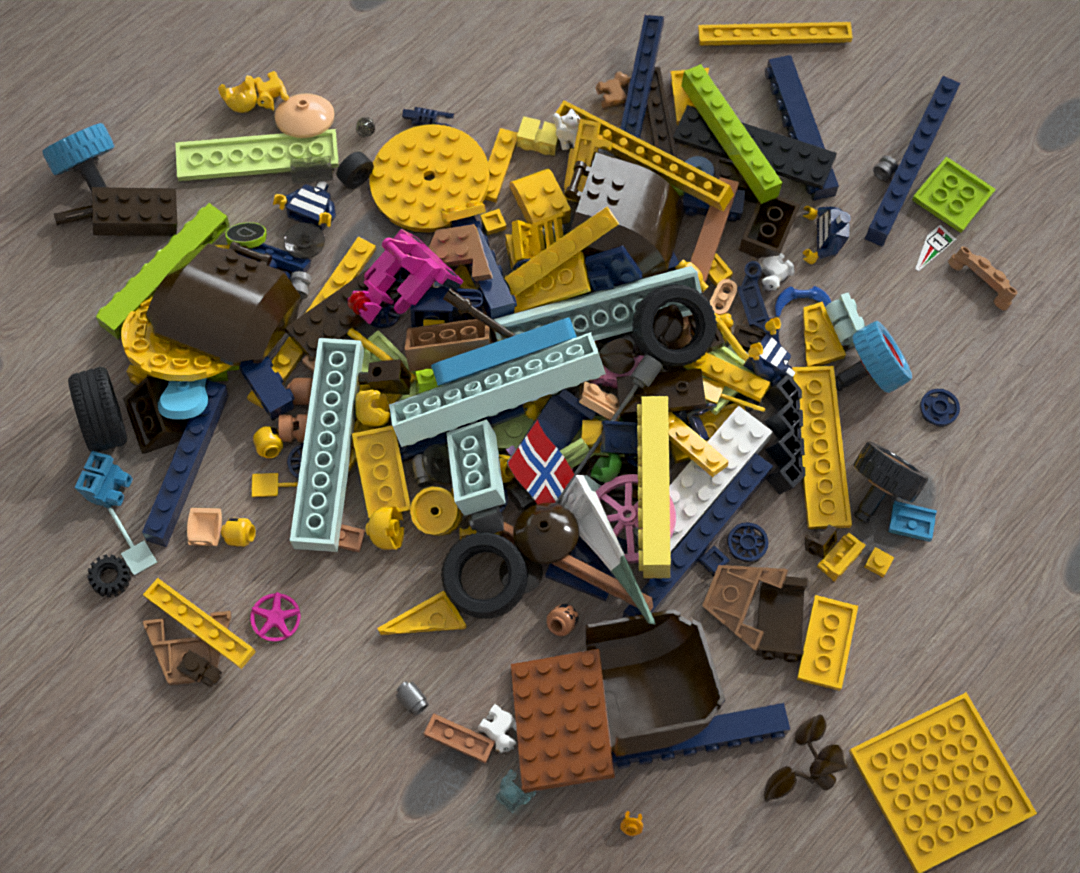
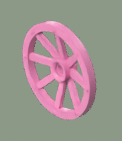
(632, 521)

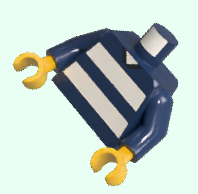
(309, 205)
(831, 231)
(768, 356)

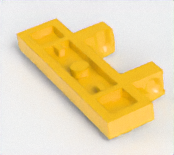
(586, 145)

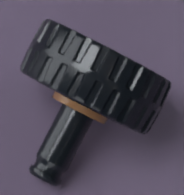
(888, 475)

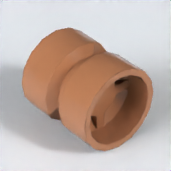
(287, 427)

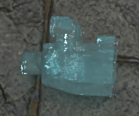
(511, 795)

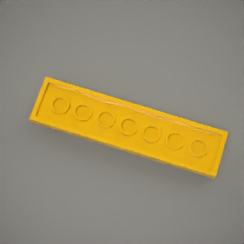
(823, 460)

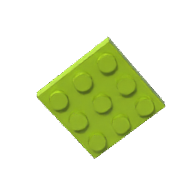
(953, 194)

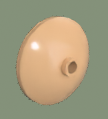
(304, 115)

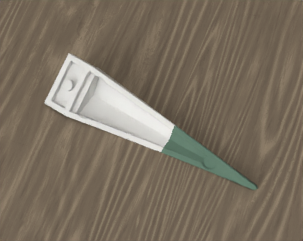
(599, 535)

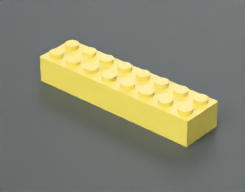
(653, 487)

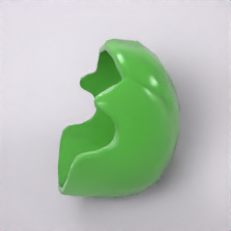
(607, 468)

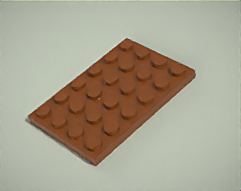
(562, 721)

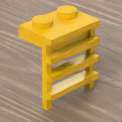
(529, 237)

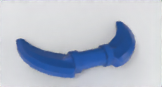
(791, 293)

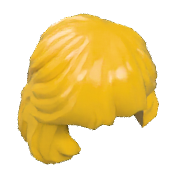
(240, 98)
(371, 408)

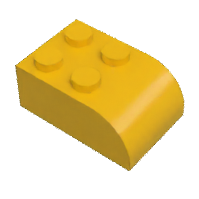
(540, 197)

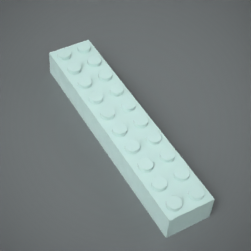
(603, 311)
(496, 389)
(327, 446)

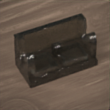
(311, 169)

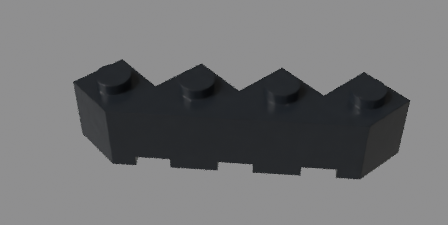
(786, 426)

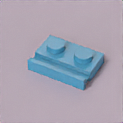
(912, 521)

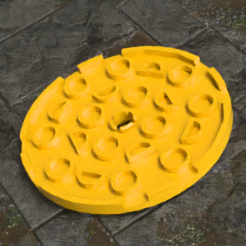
(408, 157)
(161, 357)

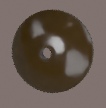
(548, 543)

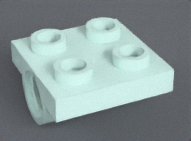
(845, 318)

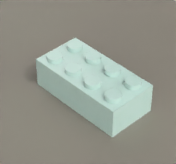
(475, 467)

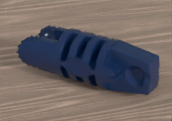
(424, 116)

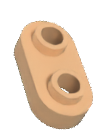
(722, 299)

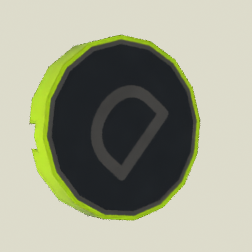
(246, 234)

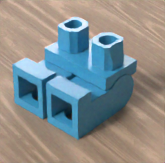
(103, 481)

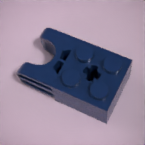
(433, 306)

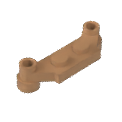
(988, 273)

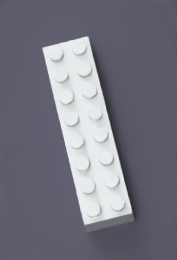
(696, 490)

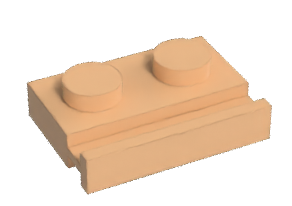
(598, 400)

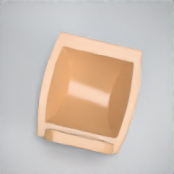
(204, 526)

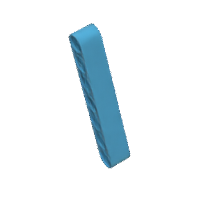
(502, 351)

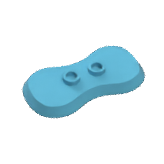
(183, 399)

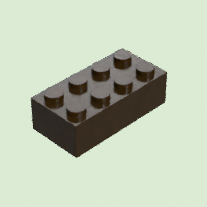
(134, 211)

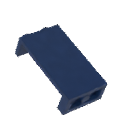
(563, 418)

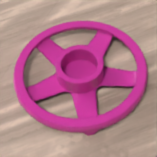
(275, 616)

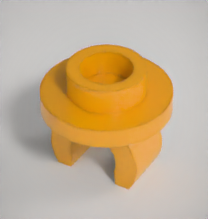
(630, 825)

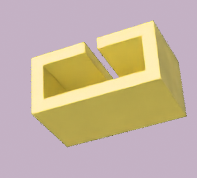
(537, 139)

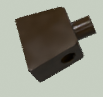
(387, 377)

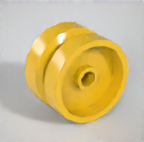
(424, 513)

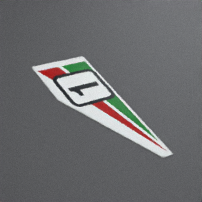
(933, 245)

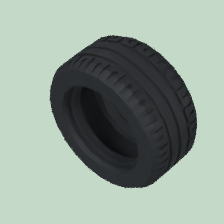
(704, 321)
(97, 409)
(466, 549)

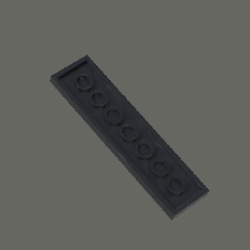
(785, 155)

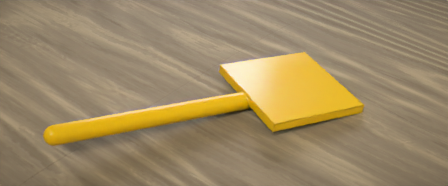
(713, 392)
(267, 485)

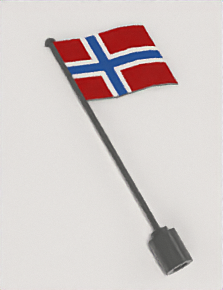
(543, 467)

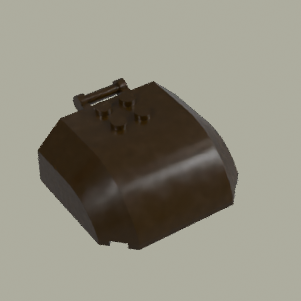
(641, 202)
(224, 304)
(655, 680)

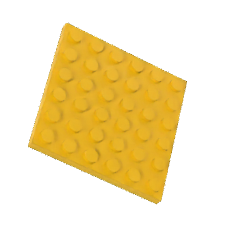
(942, 783)

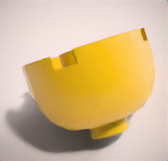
(385, 528)

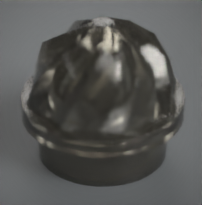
(365, 127)

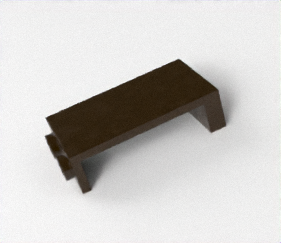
(781, 619)

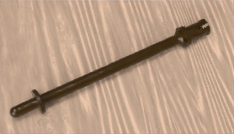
(465, 306)

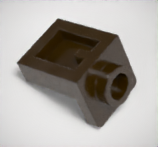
(823, 544)

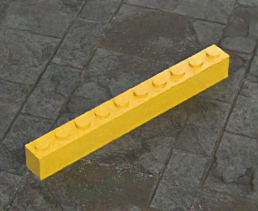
(665, 165)

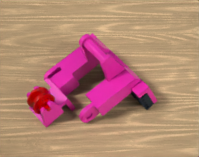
(424, 270)

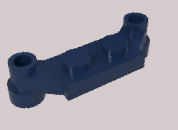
(752, 297)

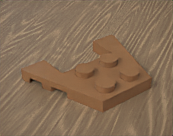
(460, 247)
(732, 595)
(173, 651)

